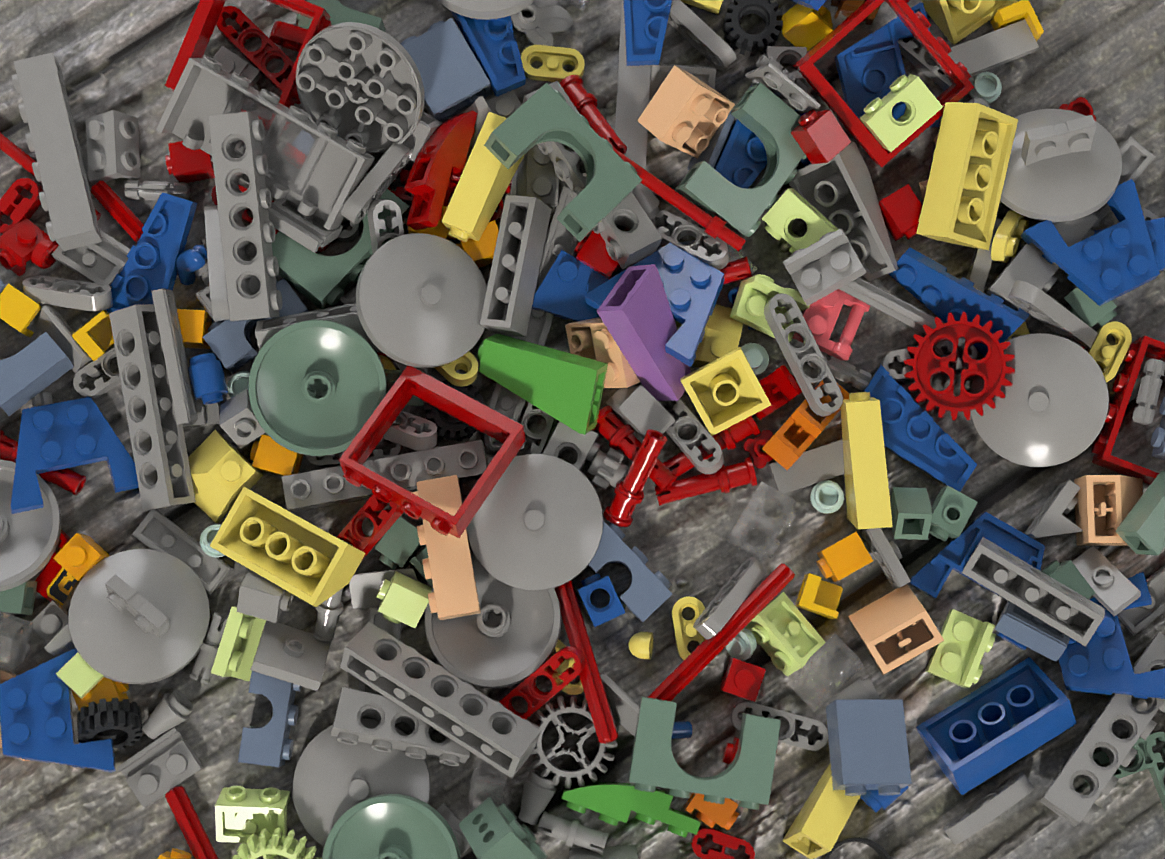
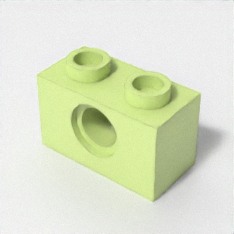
(919, 109)
(786, 210)

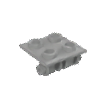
(791, 92)

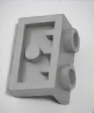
(824, 266)

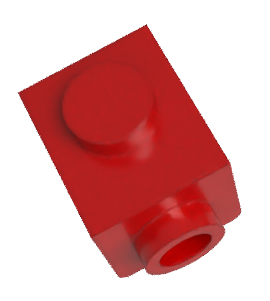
(18, 245)
(780, 389)

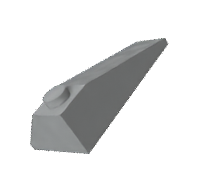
(848, 199)

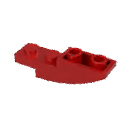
(438, 159)

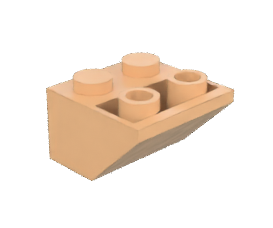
(685, 112)
(593, 340)
(1103, 506)
(895, 629)

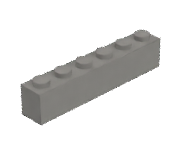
(57, 152)

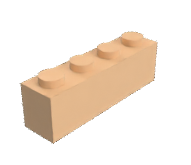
(449, 557)

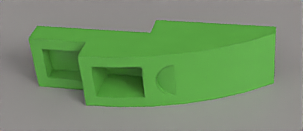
(617, 800)

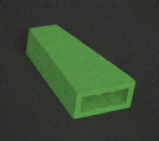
(548, 378)

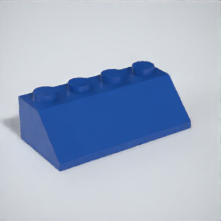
(997, 725)

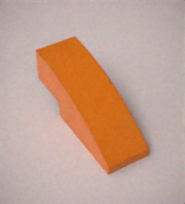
(799, 432)

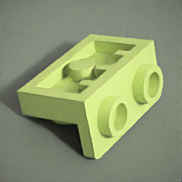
(752, 298)
(785, 634)
(238, 646)
(962, 650)
(249, 811)

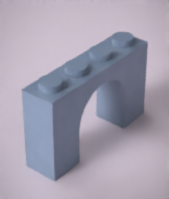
(30, 371)

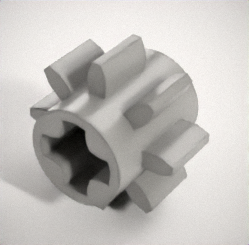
(607, 469)

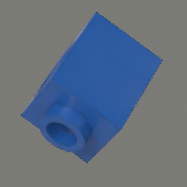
(600, 615)

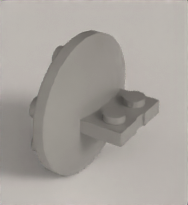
(361, 85)
(1060, 166)
(139, 616)

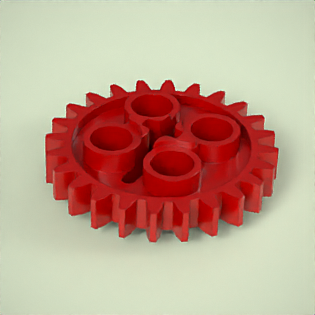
(928, 364)

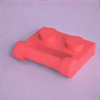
(822, 318)

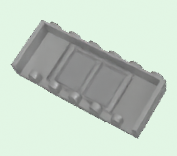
(304, 159)

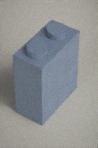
(447, 69)
(868, 746)

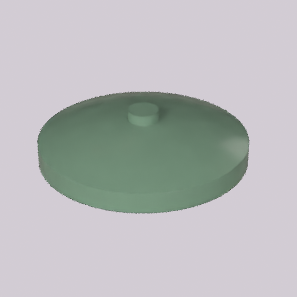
(316, 386)
(391, 829)

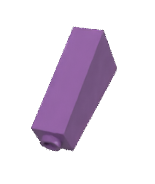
(641, 326)

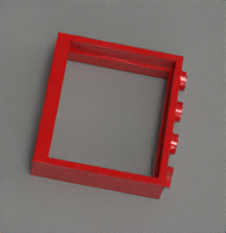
(205, 22)
(936, 48)
(1123, 387)
(454, 403)

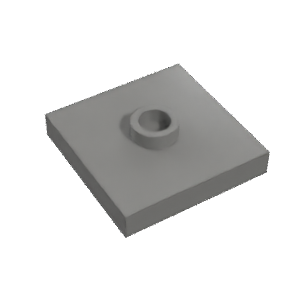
(291, 655)

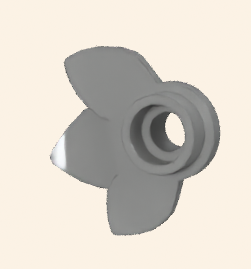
(545, 20)

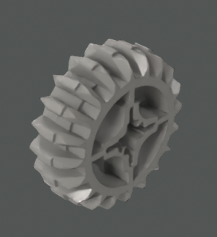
(546, 756)

